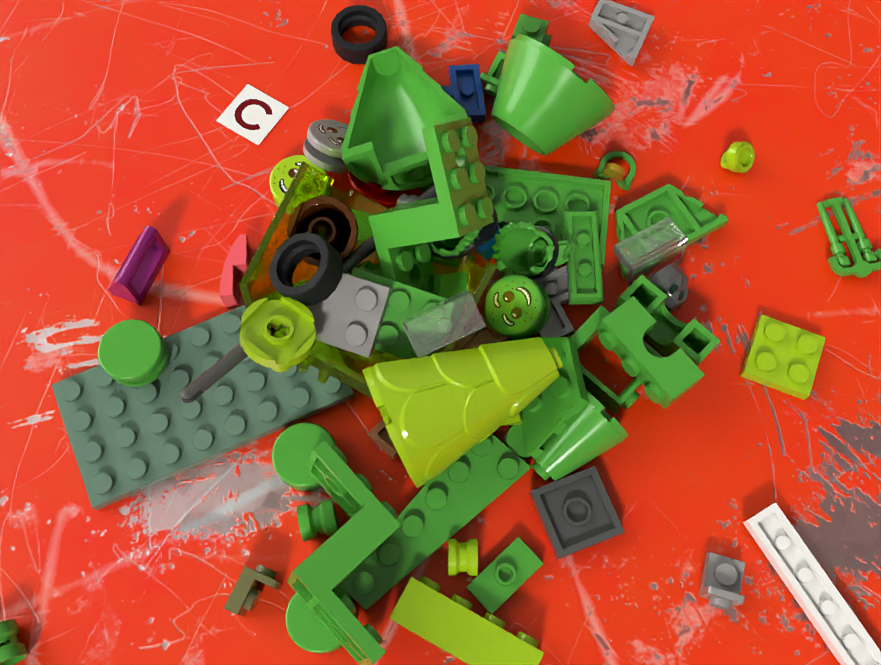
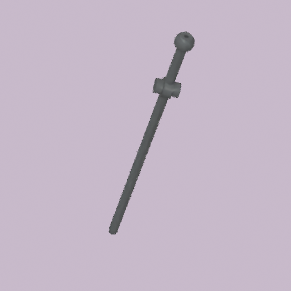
(237, 354)

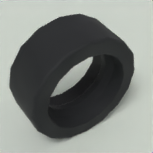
(358, 16)
(291, 254)

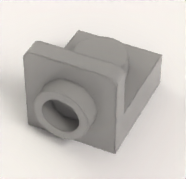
(722, 581)

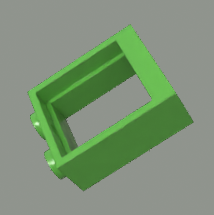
(604, 395)

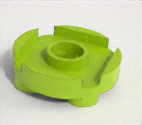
(272, 351)

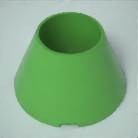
(544, 99)

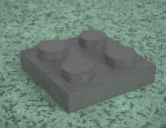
(576, 512)

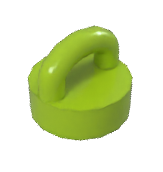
(738, 157)

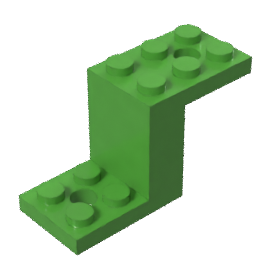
(457, 210)
(343, 552)

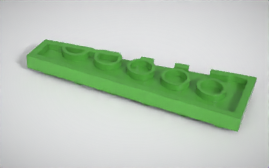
(435, 516)

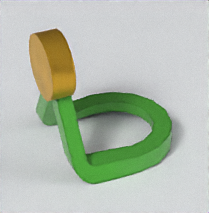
(615, 171)

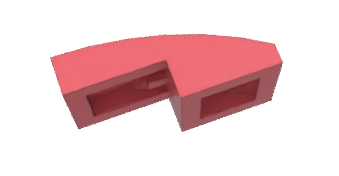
(235, 268)

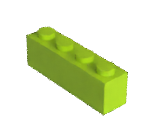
(459, 630)

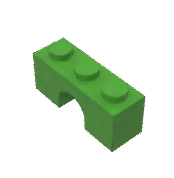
(668, 332)
(662, 377)

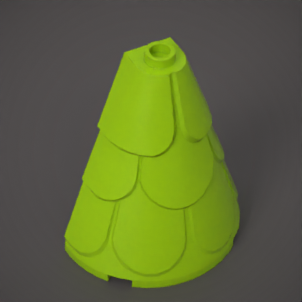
(456, 398)

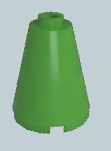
(583, 439)

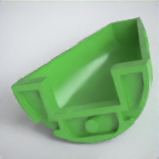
(387, 119)

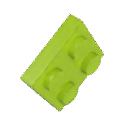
(783, 357)

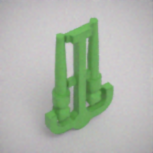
(839, 262)

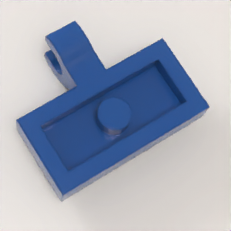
(467, 90)

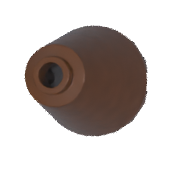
(330, 220)

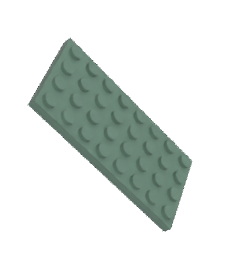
(148, 434)

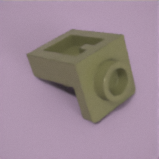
(245, 593)

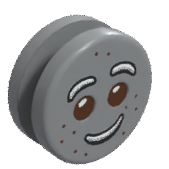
(325, 143)

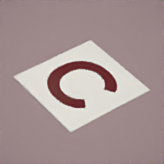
(252, 114)

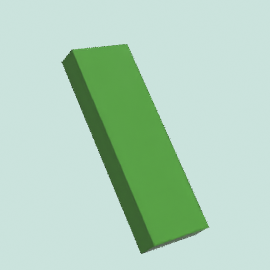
(584, 262)

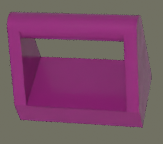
(140, 266)

